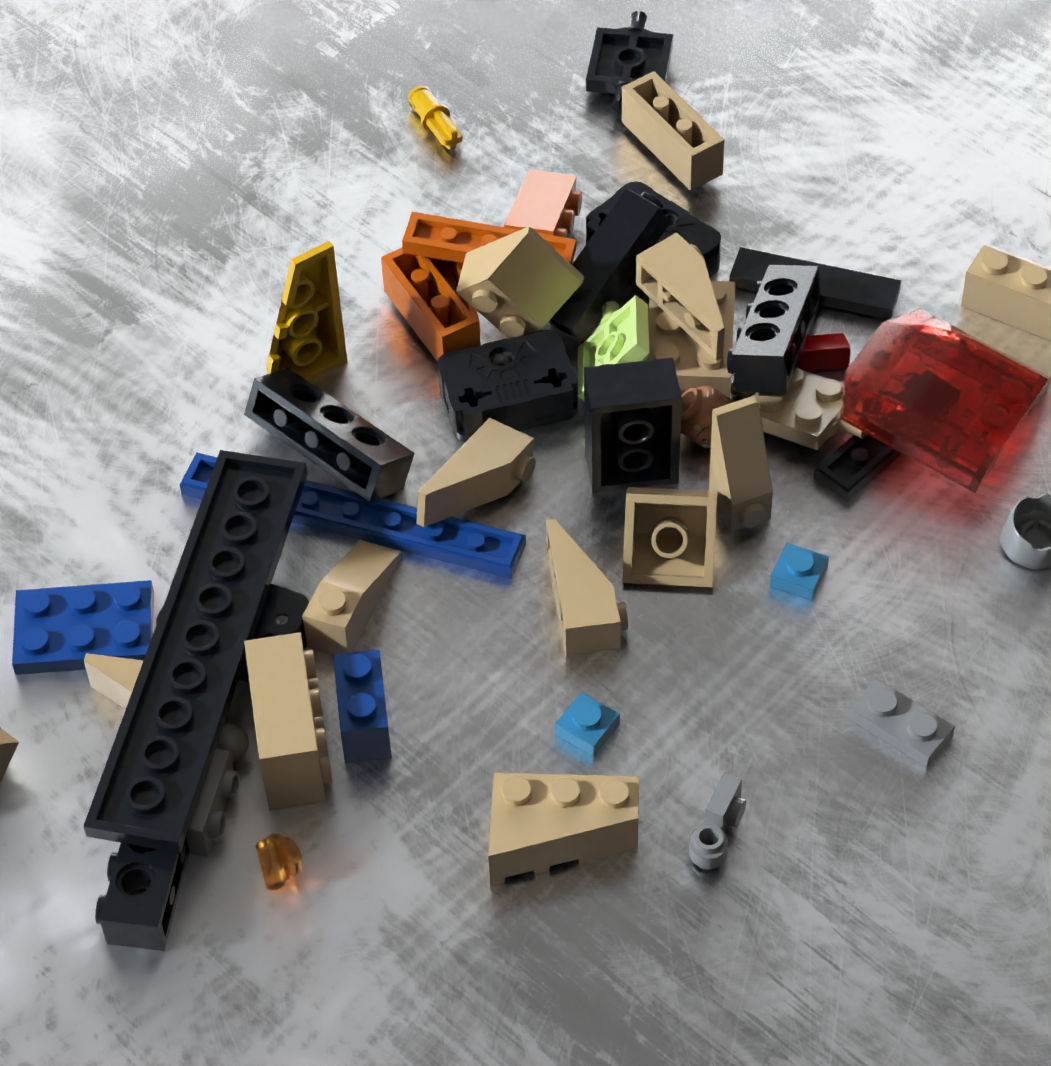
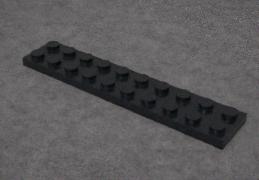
(196, 653)

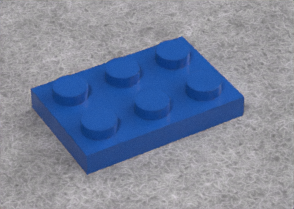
(65, 623)

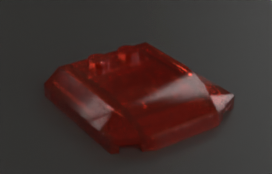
(939, 395)

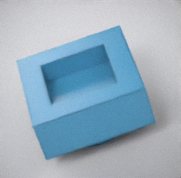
(799, 571)
(587, 724)

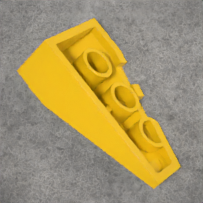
(309, 319)

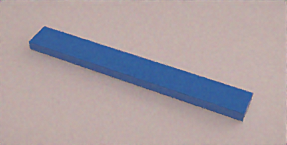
(389, 524)

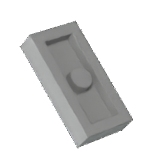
(901, 722)

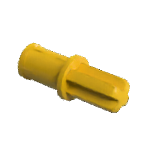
(435, 117)

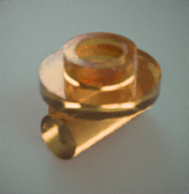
(278, 860)

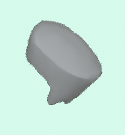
(1028, 532)

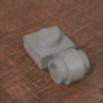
(709, 842)

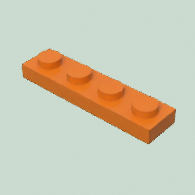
(453, 238)

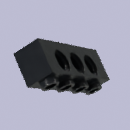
(775, 329)
(329, 434)
(146, 917)

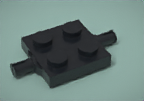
(627, 55)

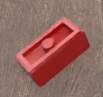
(825, 353)

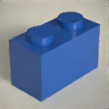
(362, 706)

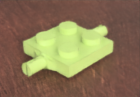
(618, 339)

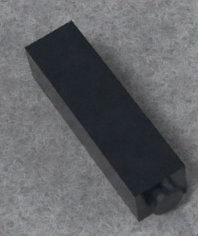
(610, 261)

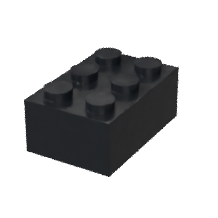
(632, 424)

